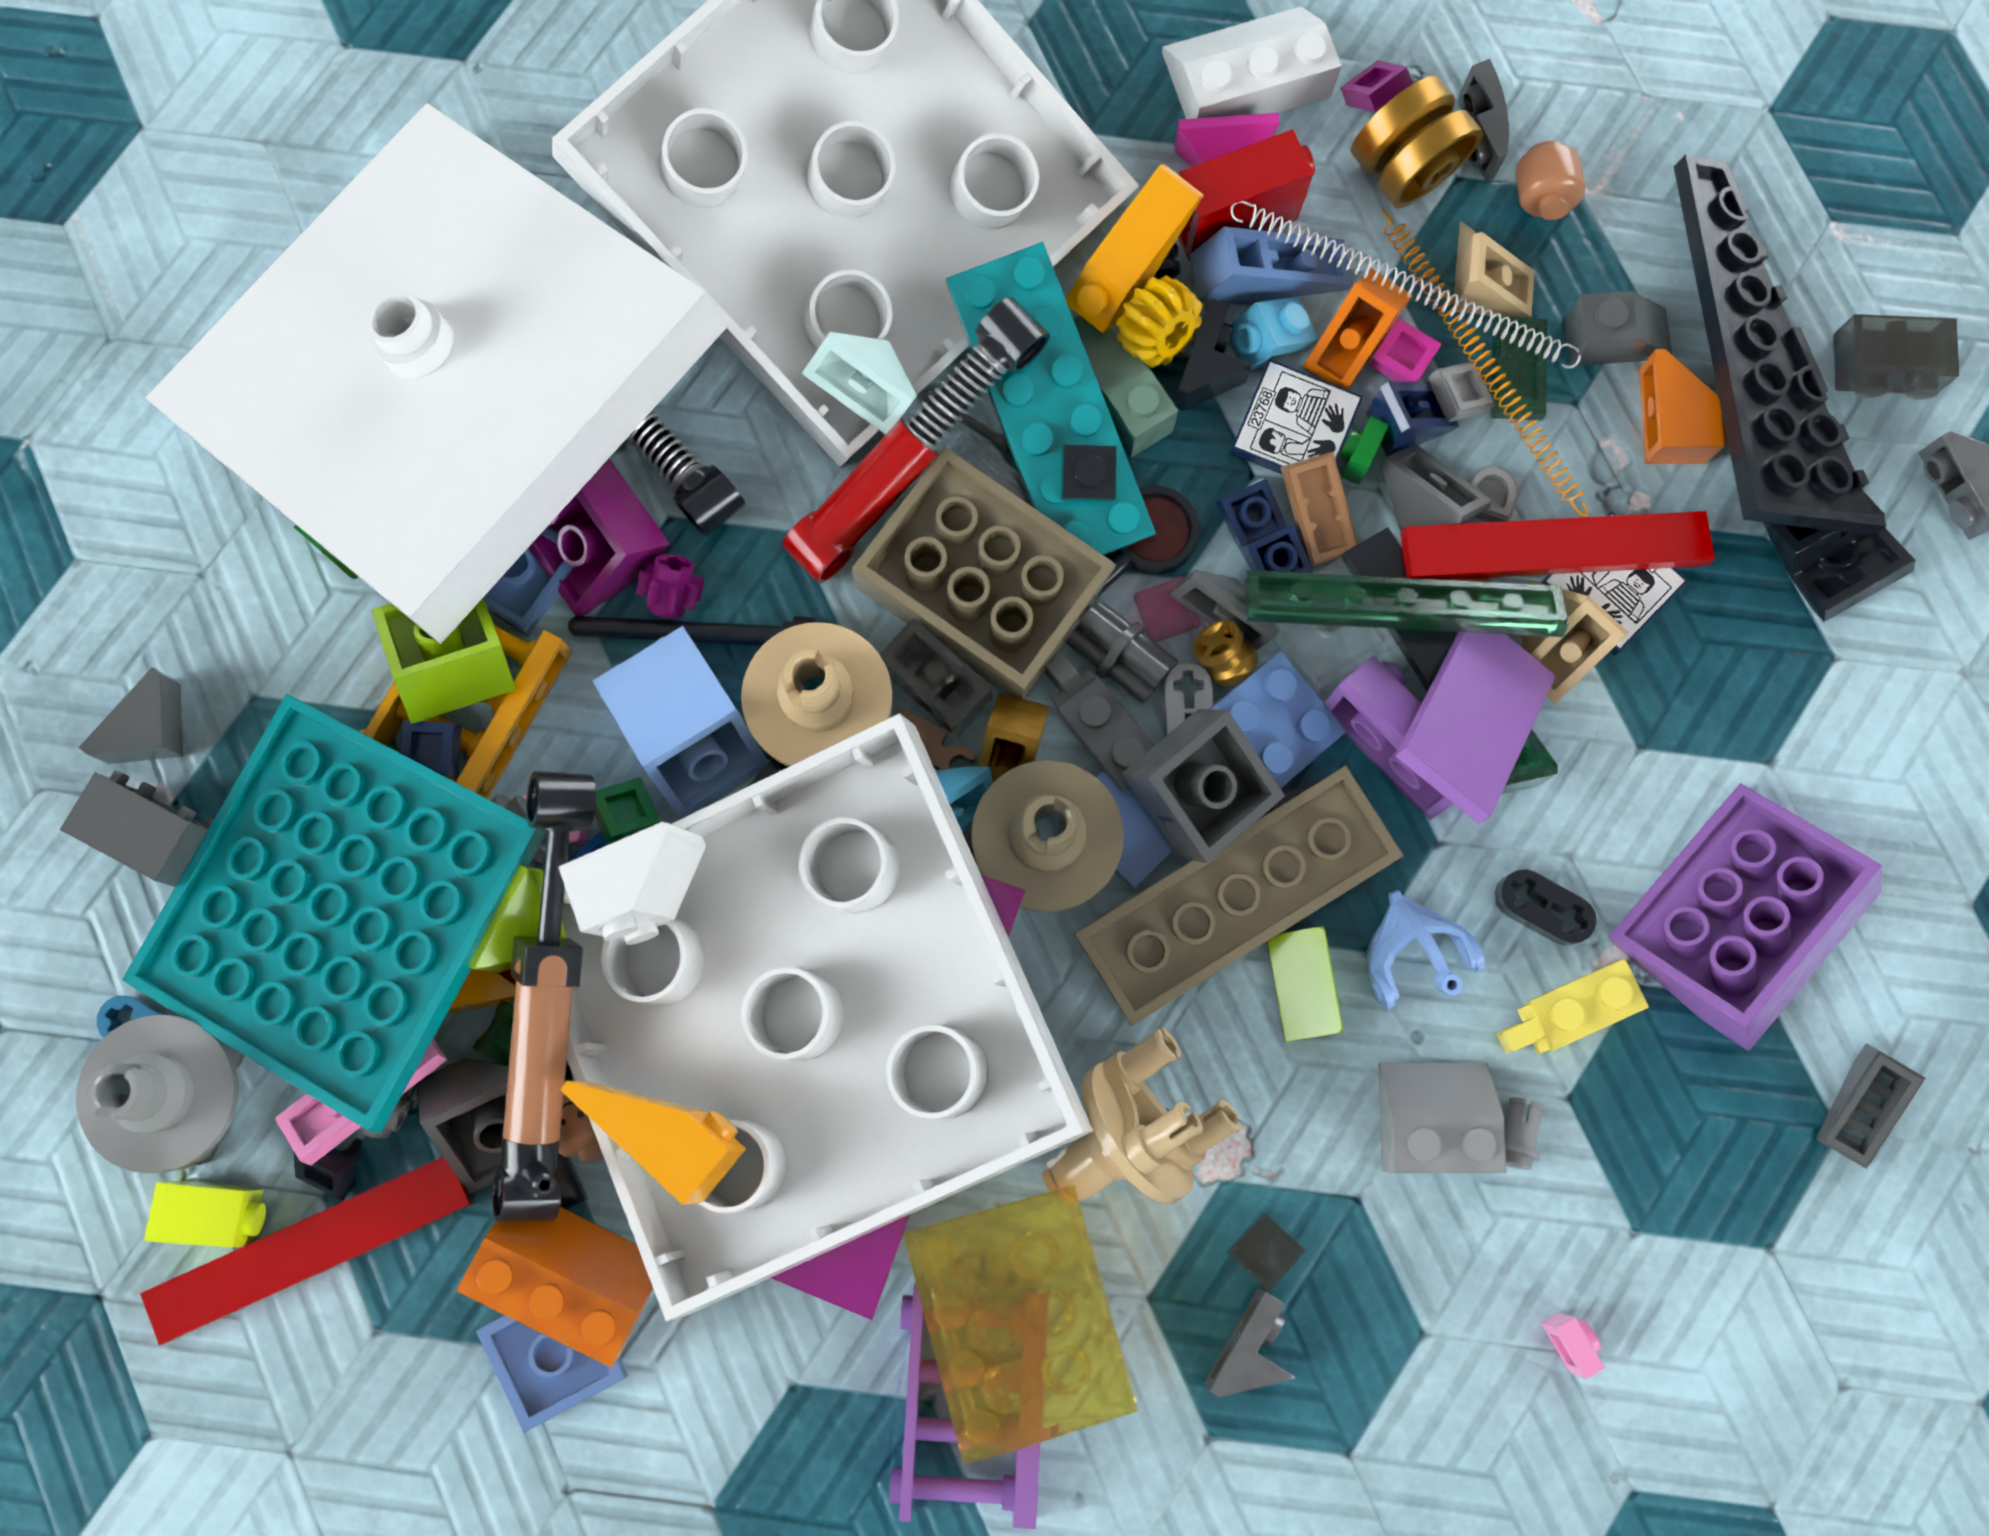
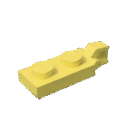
(1576, 1009)

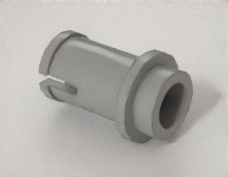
(1522, 1136)

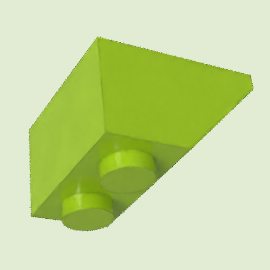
(445, 675)

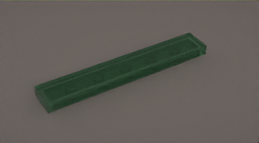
(1405, 603)

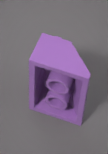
(1377, 715)

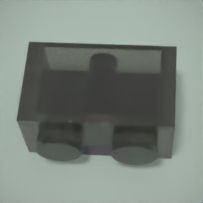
(1896, 355)

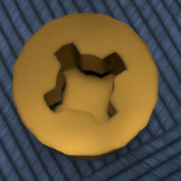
(1225, 653)

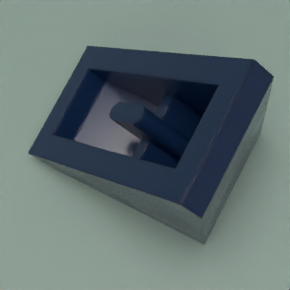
(1411, 415)

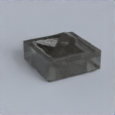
(1265, 1251)

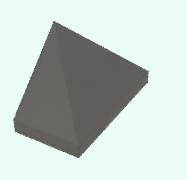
(1429, 491)
(1221, 598)

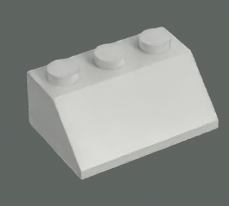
(1255, 66)

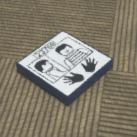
(1294, 418)
(1626, 595)

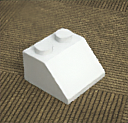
(633, 882)

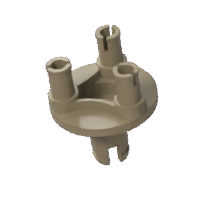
(1064, 868)

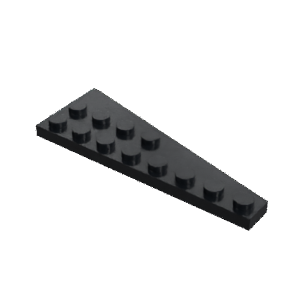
(1768, 384)

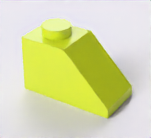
(205, 1214)

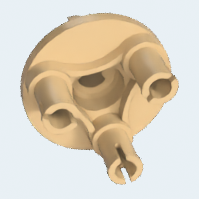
(800, 722)
(1134, 1131)

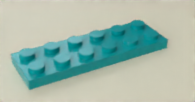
(1051, 400)

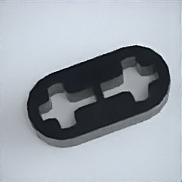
(1552, 897)

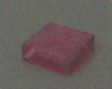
(1162, 614)

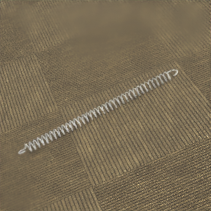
(1555, 356)

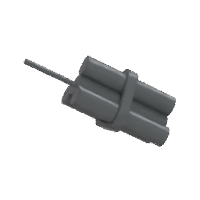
(1121, 651)

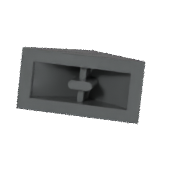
(142, 724)

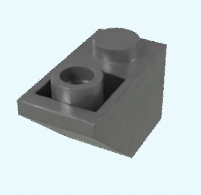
(1962, 475)

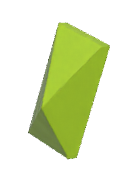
(515, 916)

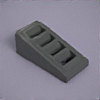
(1895, 1101)

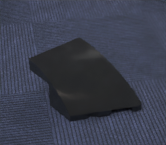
(1839, 567)

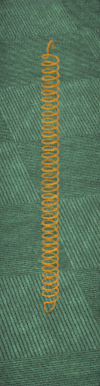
(1480, 346)

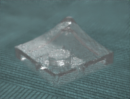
(1330, 652)

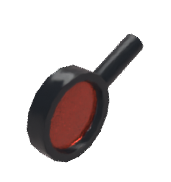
(1174, 541)

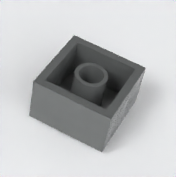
(1203, 784)

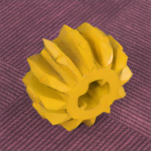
(1159, 321)

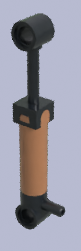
(545, 972)

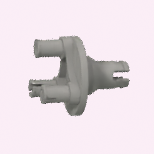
(158, 1094)

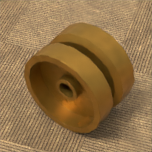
(1416, 141)

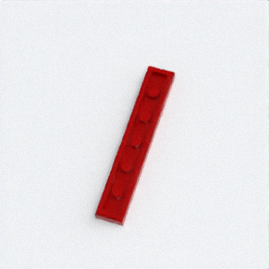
(1557, 546)
(304, 1250)

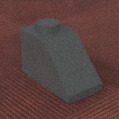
(1615, 328)

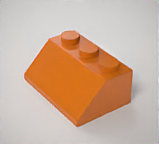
(563, 1282)

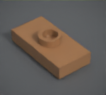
(1319, 508)

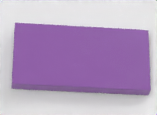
(1476, 720)

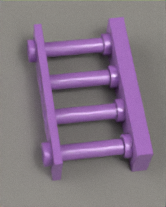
(1014, 1492)

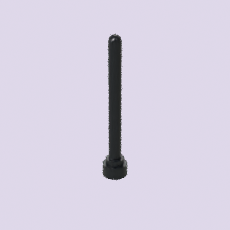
(698, 631)

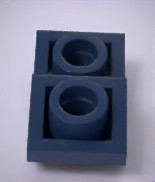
(1262, 531)

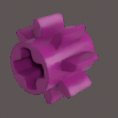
(670, 586)

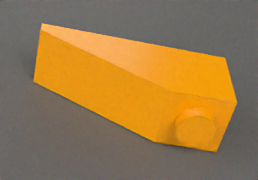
(1133, 248)
(672, 1142)

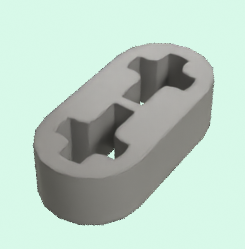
(1173, 701)

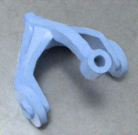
(1400, 926)

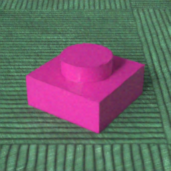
(1404, 353)

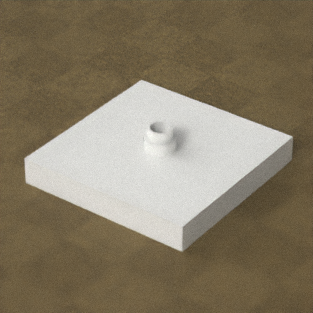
(836, 174)
(438, 367)
(836, 1006)

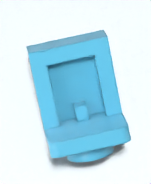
(1272, 330)

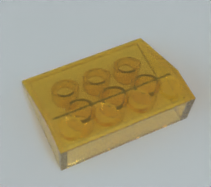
(1019, 1324)

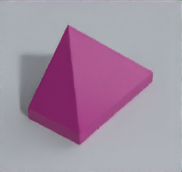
(1211, 137)

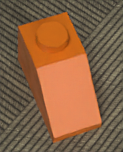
(1357, 330)
(1678, 413)

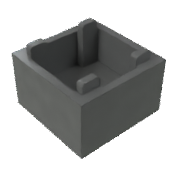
(136, 827)

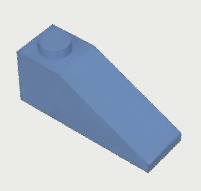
(1254, 267)

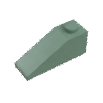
(1131, 391)

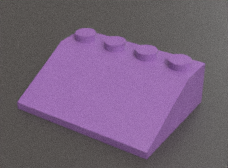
(1748, 914)

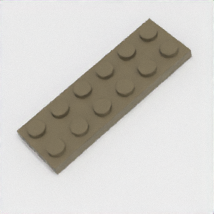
(1239, 899)

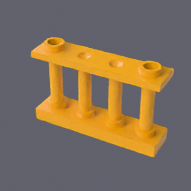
(514, 711)

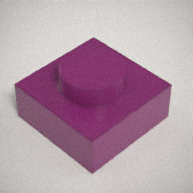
(1376, 86)

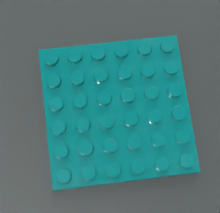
(333, 911)

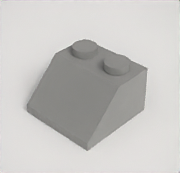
(1440, 1119)

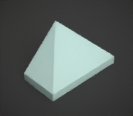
(863, 377)

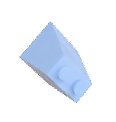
(680, 723)

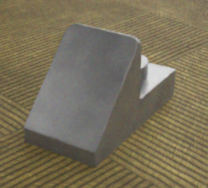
(1240, 1364)

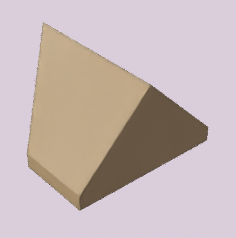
(1491, 277)
(1587, 640)

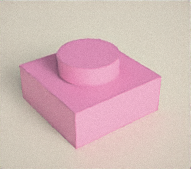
(1575, 1344)

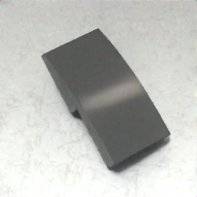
(1485, 101)

